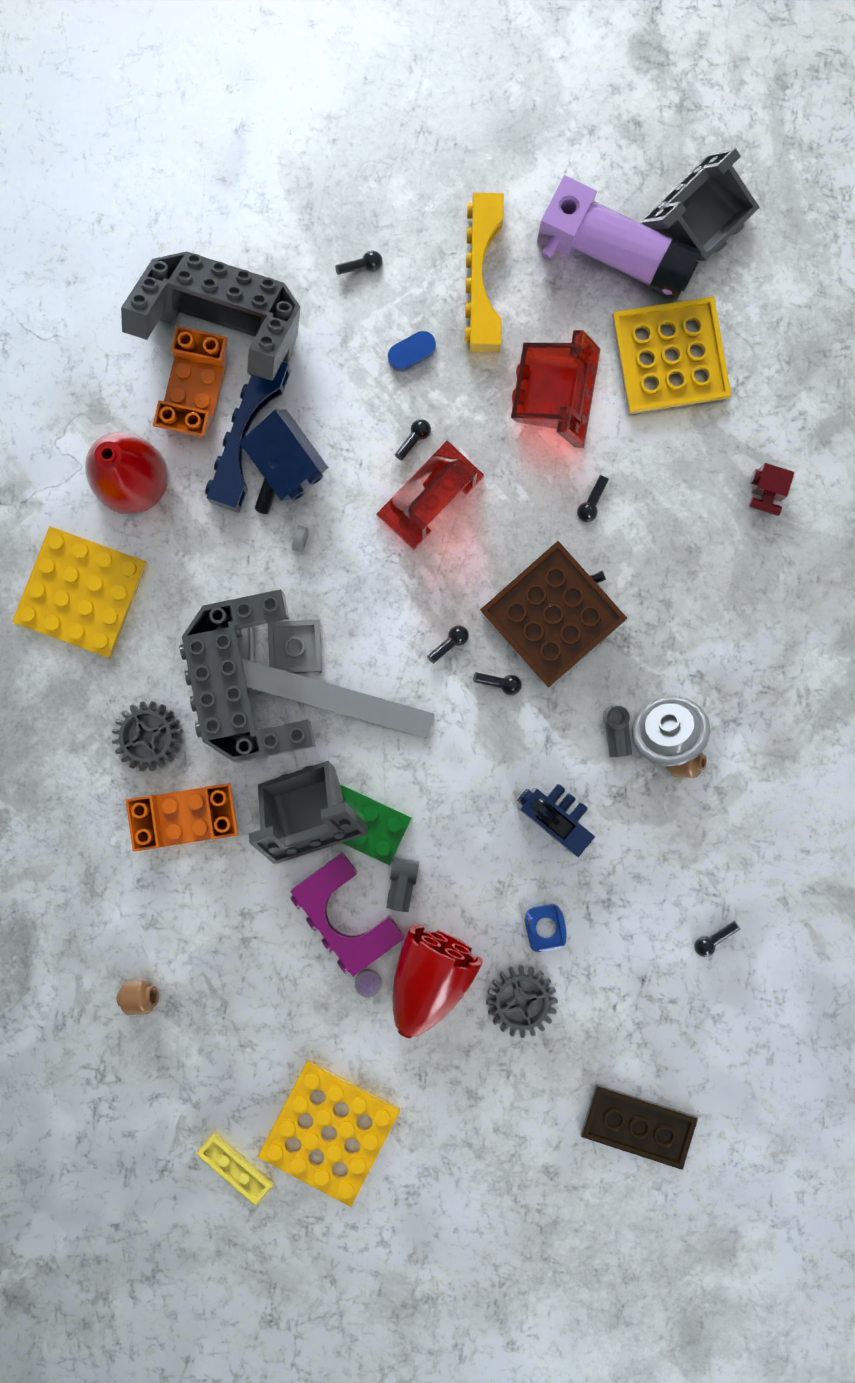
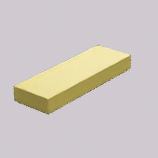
(235, 1168)

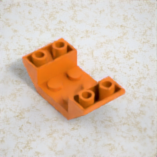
(193, 382)
(181, 817)

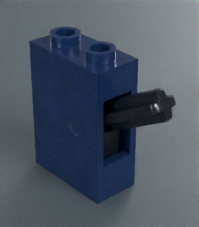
(283, 459)
(555, 820)

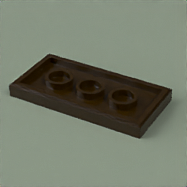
(639, 1126)

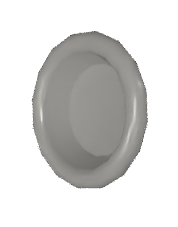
(671, 731)

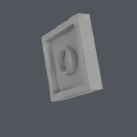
(295, 646)

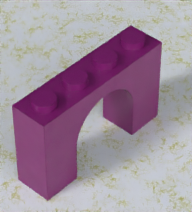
(353, 951)

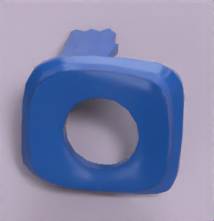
(537, 942)

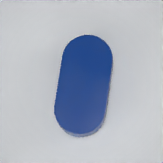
(411, 350)

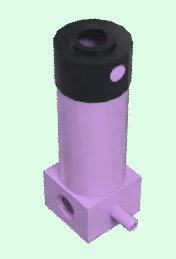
(620, 242)

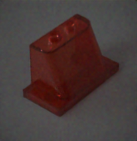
(557, 386)
(429, 493)

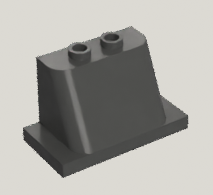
(706, 205)
(304, 814)

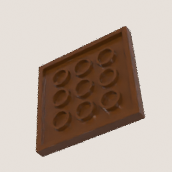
(553, 614)

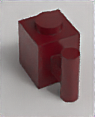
(772, 484)

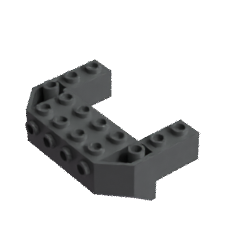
(221, 296)
(220, 681)

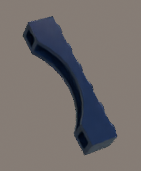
(228, 485)

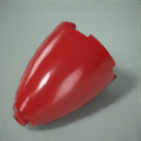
(126, 472)
(430, 979)

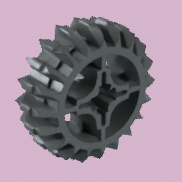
(142, 726)
(529, 1022)

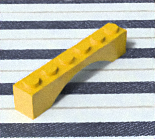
(485, 323)

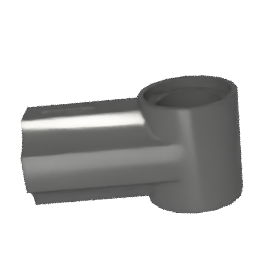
(618, 735)
(403, 877)

